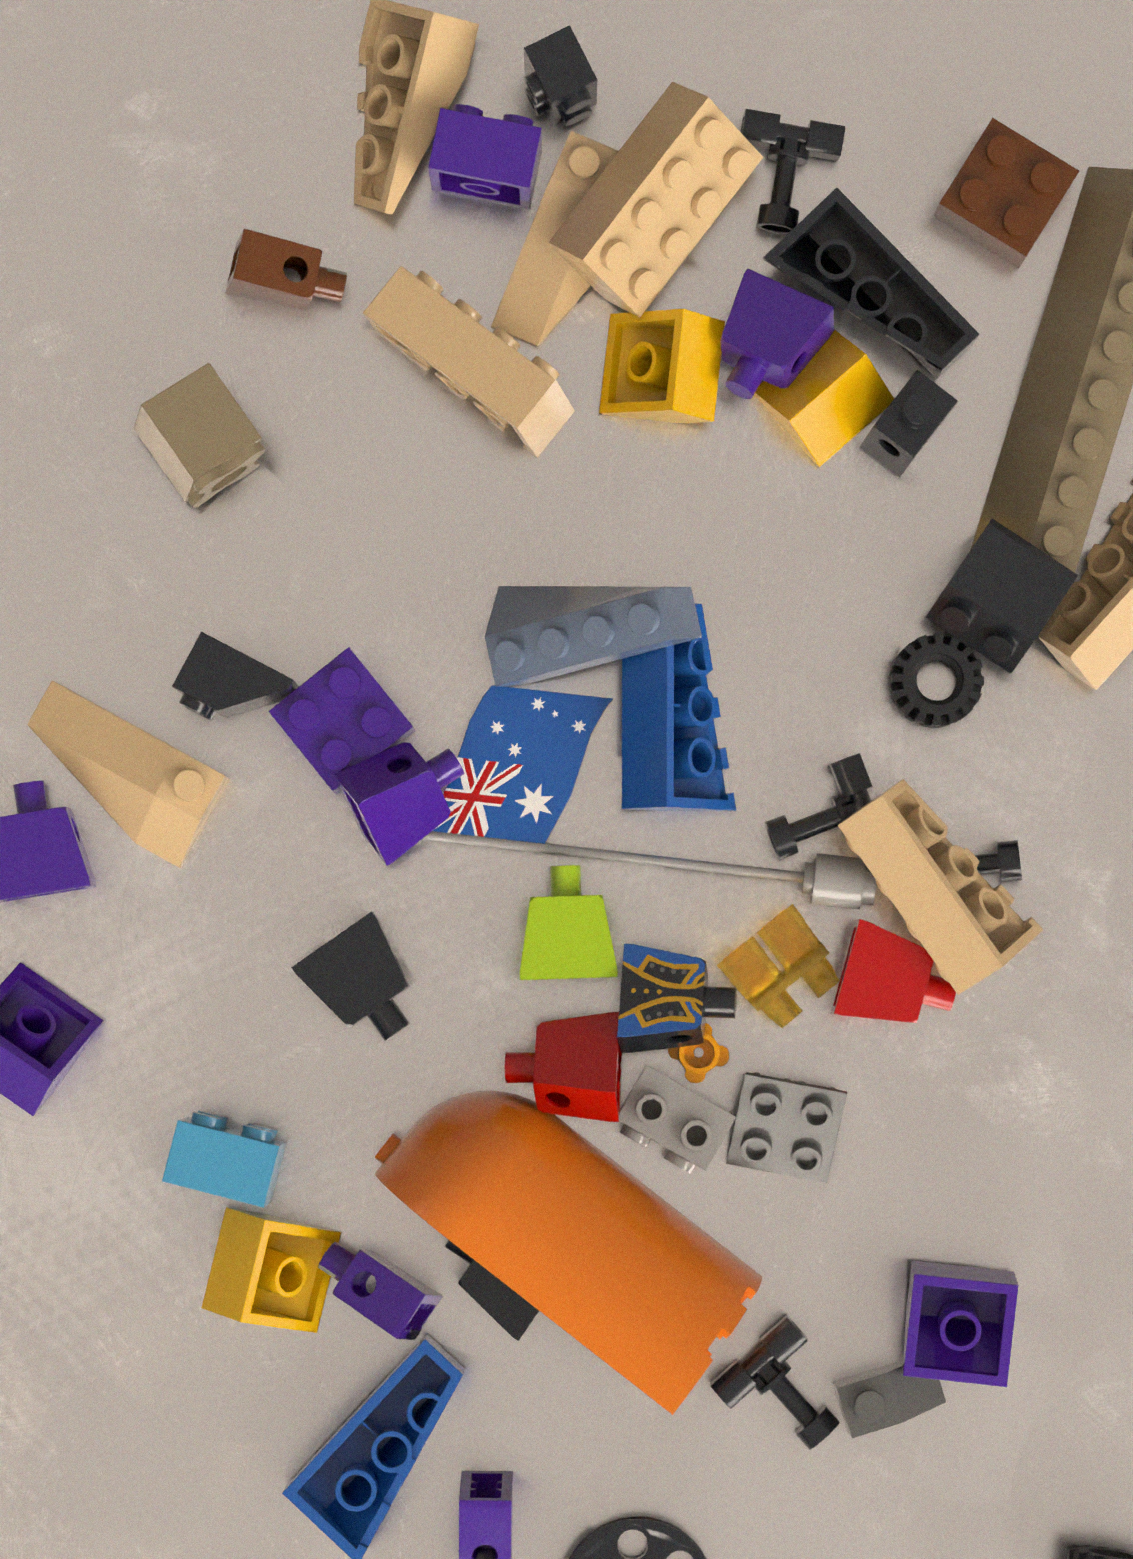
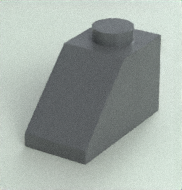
(884, 1398)

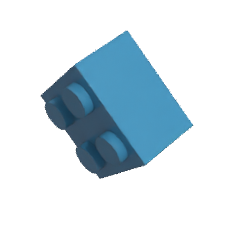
(225, 1159)

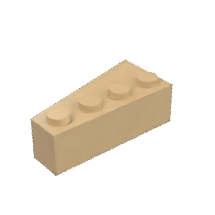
(471, 357)

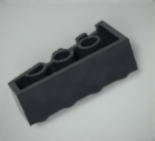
(868, 277)

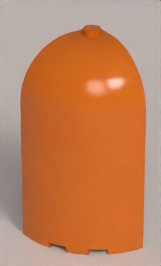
(572, 1236)

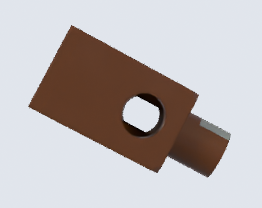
(260, 276)

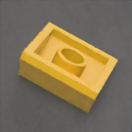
(828, 399)

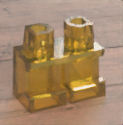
(798, 954)

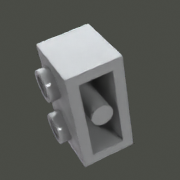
(675, 1119)

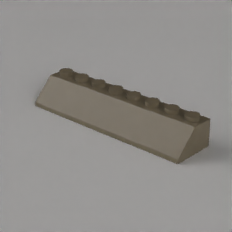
(1073, 380)

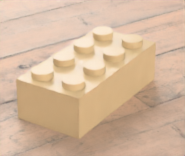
(656, 199)

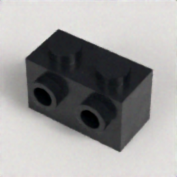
(559, 78)

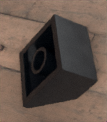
(1001, 596)
(227, 681)

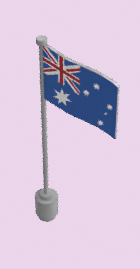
(522, 771)

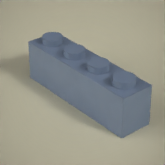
(569, 628)

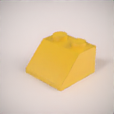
(662, 366)
(269, 1271)

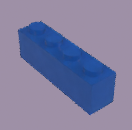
(670, 731)
(369, 1457)

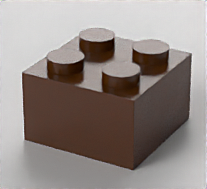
(1005, 192)

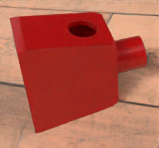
(887, 978)
(573, 1067)

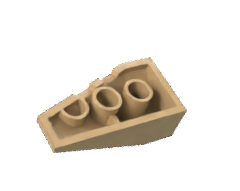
(412, 71)
(542, 281)
(137, 778)

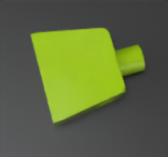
(567, 932)

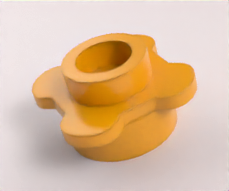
(696, 1067)

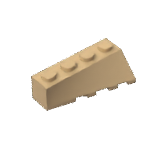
(1095, 618)
(937, 887)

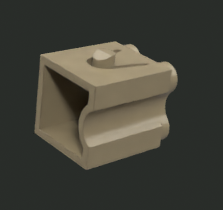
(199, 435)

